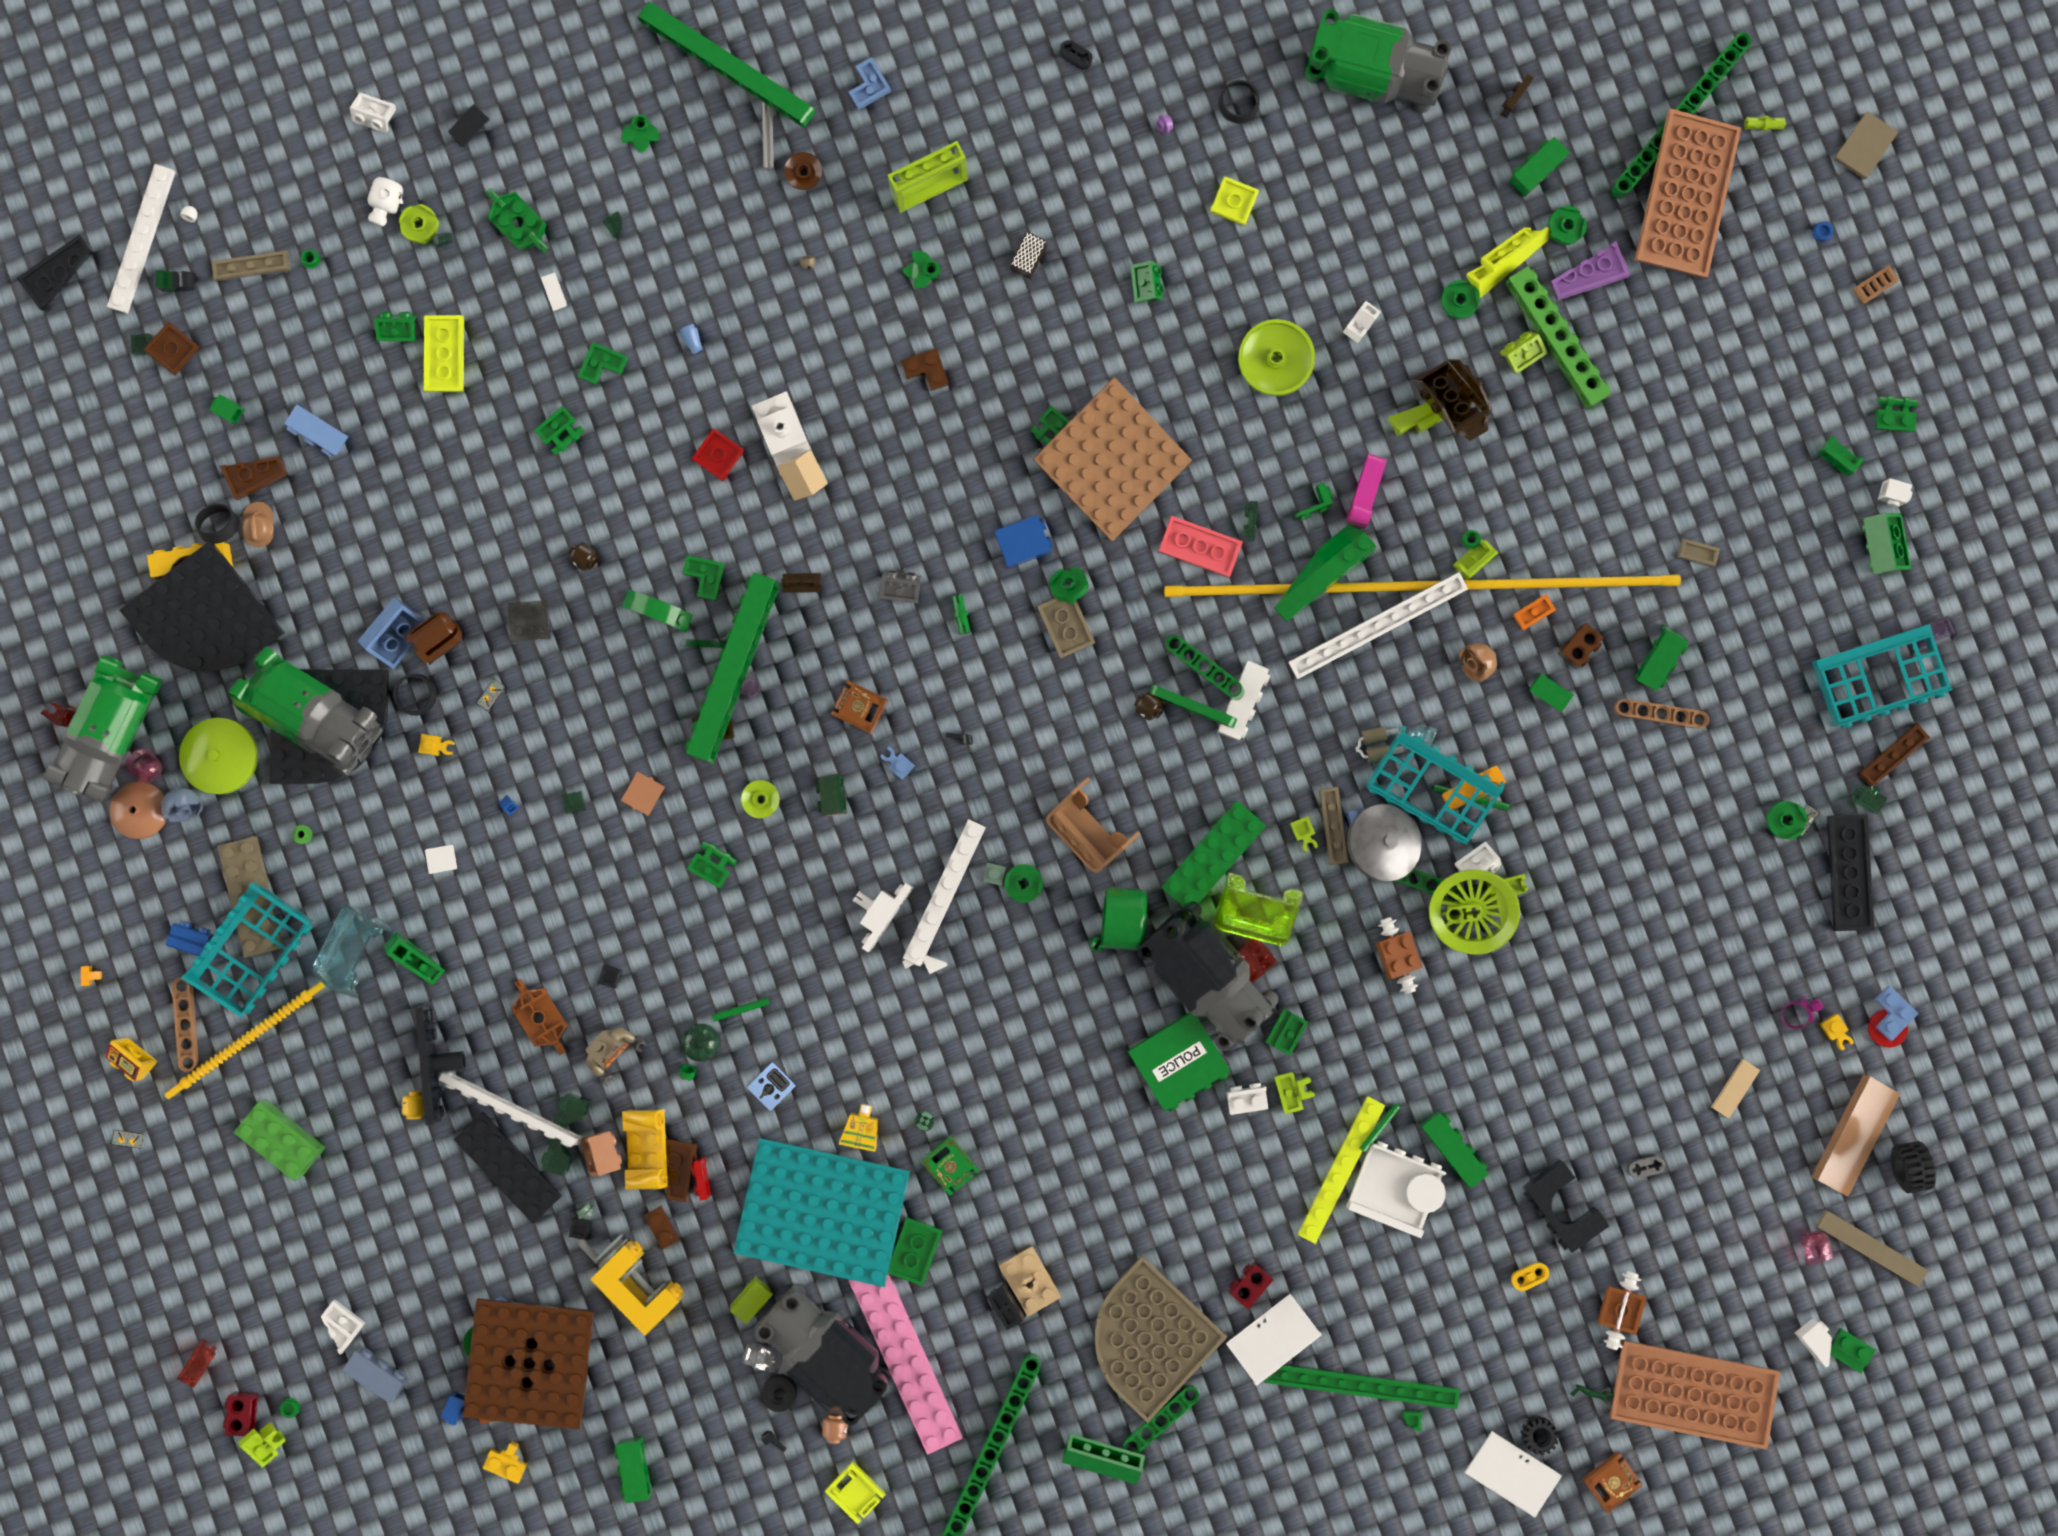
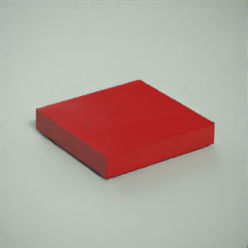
(718, 454)

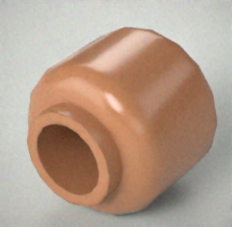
(834, 1428)

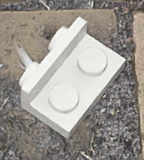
(372, 112)
(1480, 858)
(1247, 1099)

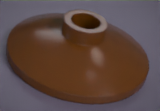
(803, 162)

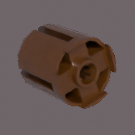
(435, 637)

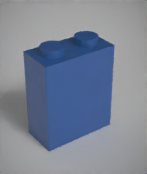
(1023, 541)

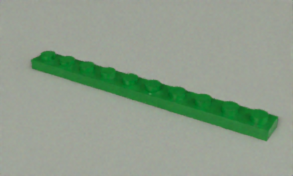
(1365, 1386)

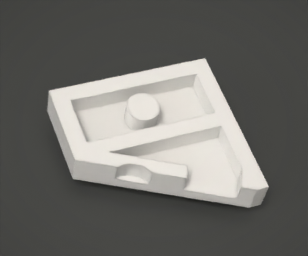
(341, 1325)

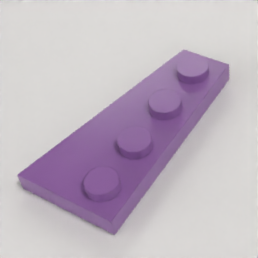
(1595, 272)

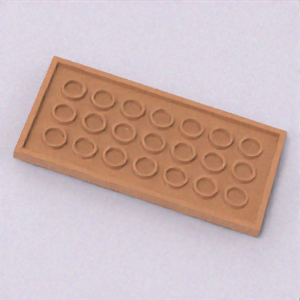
(1687, 193)
(1694, 1394)

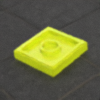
(1234, 201)

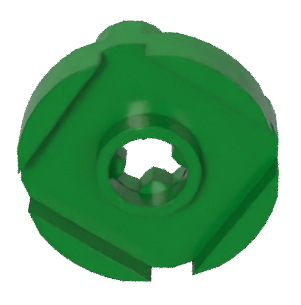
(1566, 236)
(1453, 308)
(1071, 593)
(1788, 809)
(1031, 875)

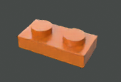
(1534, 612)

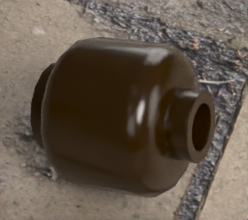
(583, 556)
(1149, 706)

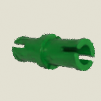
(960, 614)

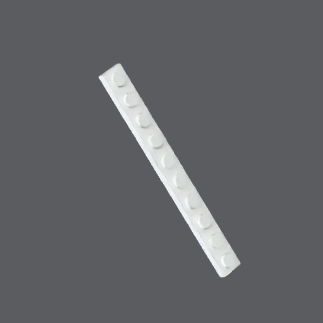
(1378, 625)

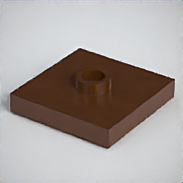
(171, 348)

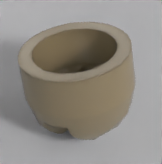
(807, 261)

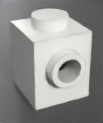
(1895, 492)

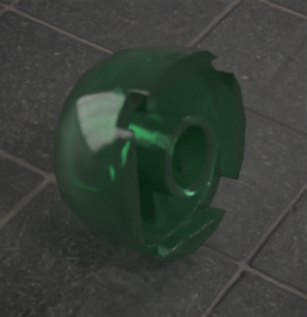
(701, 1042)

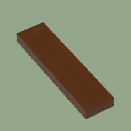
(1894, 755)

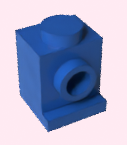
(454, 1408)

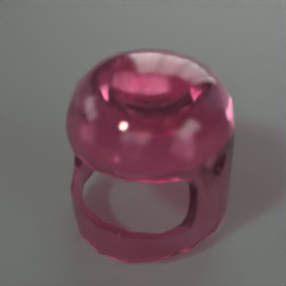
(145, 769)
(1817, 1247)

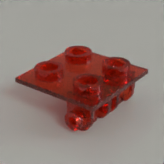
(1258, 958)

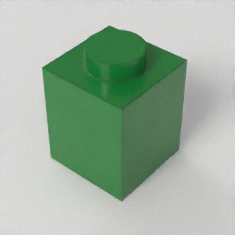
(226, 409)

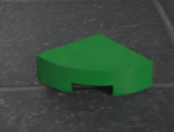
(1413, 1419)

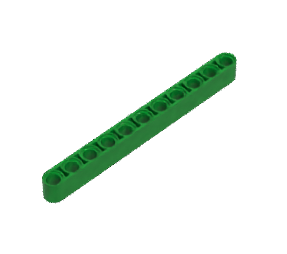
(726, 64)
(1698, 94)
(996, 1445)

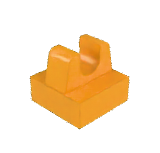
(88, 975)

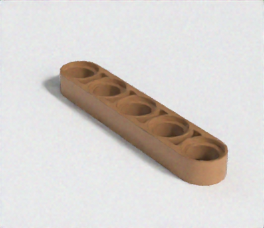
(1670, 713)
(191, 1032)

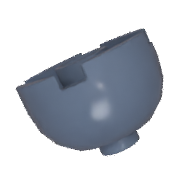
(179, 804)

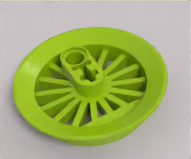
(1506, 903)

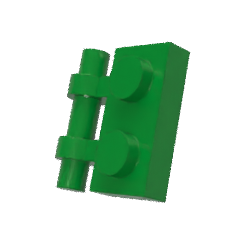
(1896, 420)
(1052, 421)
(557, 425)
(709, 870)

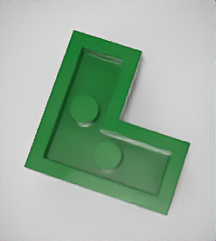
(598, 359)
(710, 575)

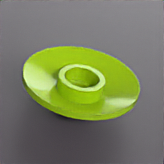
(750, 799)

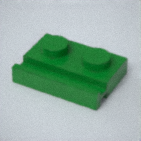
(1286, 1031)
(1851, 1350)

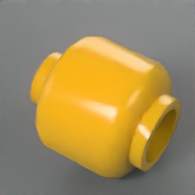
(413, 1105)

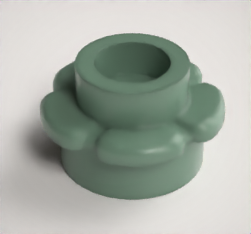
(585, 1210)

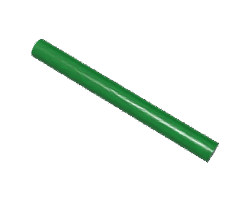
(1483, 800)

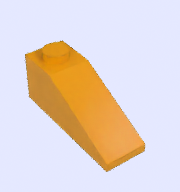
(1468, 790)

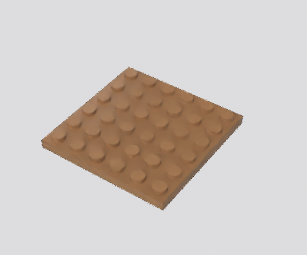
(1112, 459)

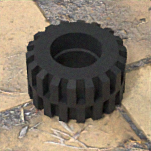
(1913, 1167)

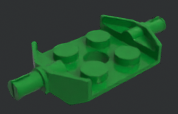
(512, 207)

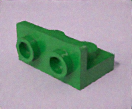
(1146, 282)
(395, 327)

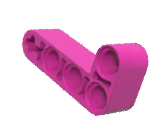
(1366, 490)

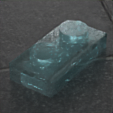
(1427, 733)

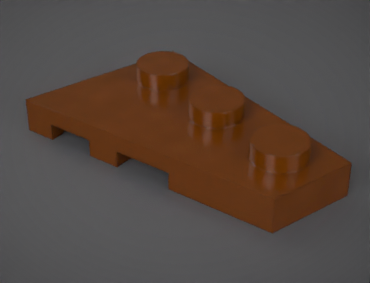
(253, 476)

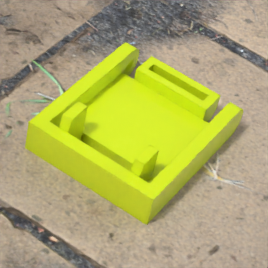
(857, 1495)

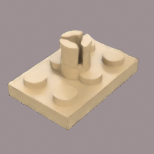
(1029, 1281)

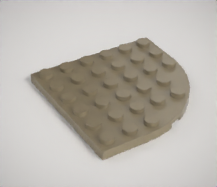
(1151, 1338)

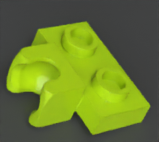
(1292, 1091)
(262, 1446)

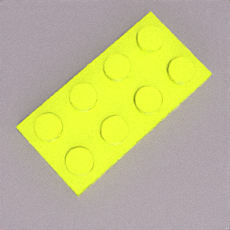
(443, 353)

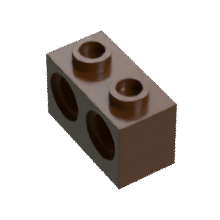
(1577, 642)

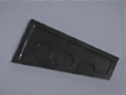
(53, 272)

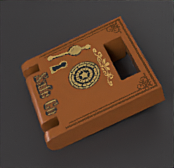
(855, 705)
(1615, 1478)

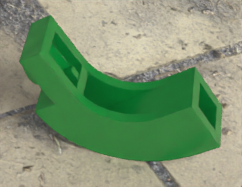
(657, 610)

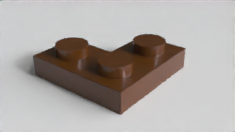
(928, 364)

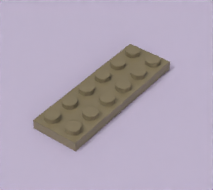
(241, 866)

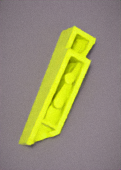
(1506, 258)

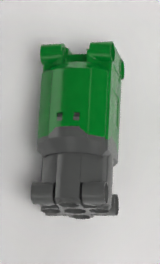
(1377, 61)
(306, 712)
(103, 729)

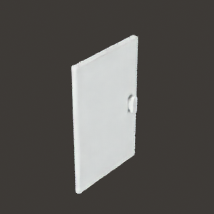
(1273, 1339)
(1505, 1471)

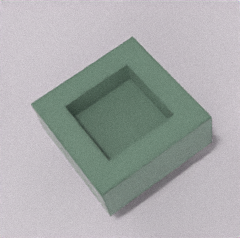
(994, 874)

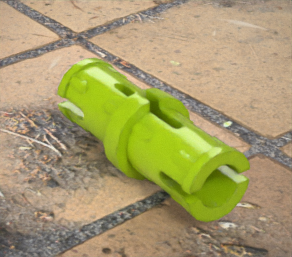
(1764, 123)

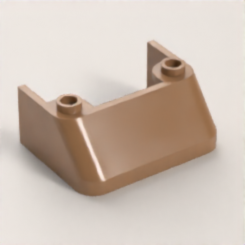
(1084, 833)

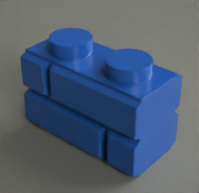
(187, 938)

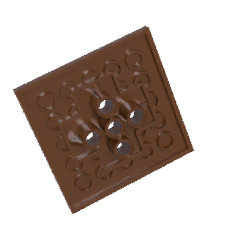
(498, 1387)

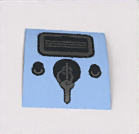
(771, 1086)

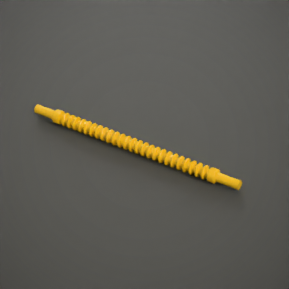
(186, 1082)

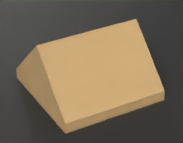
(802, 475)

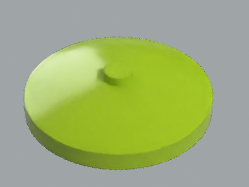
(1276, 357)
(218, 756)

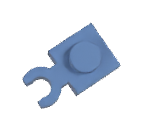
(899, 765)

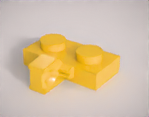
(506, 1463)

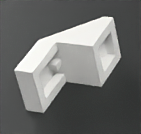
(1361, 322)
(931, 963)

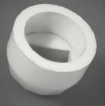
(189, 214)

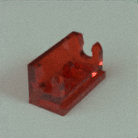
(62, 716)
(197, 1364)

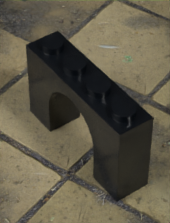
(1542, 1190)

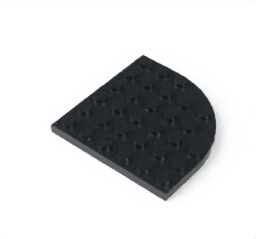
(202, 615)
(359, 689)

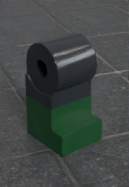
(174, 281)

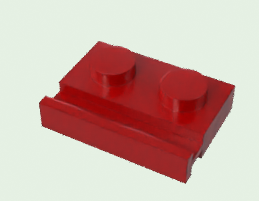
(702, 1187)

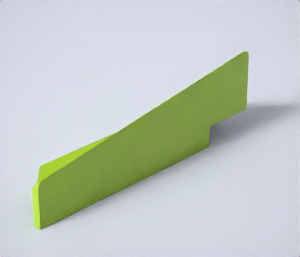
(1418, 418)

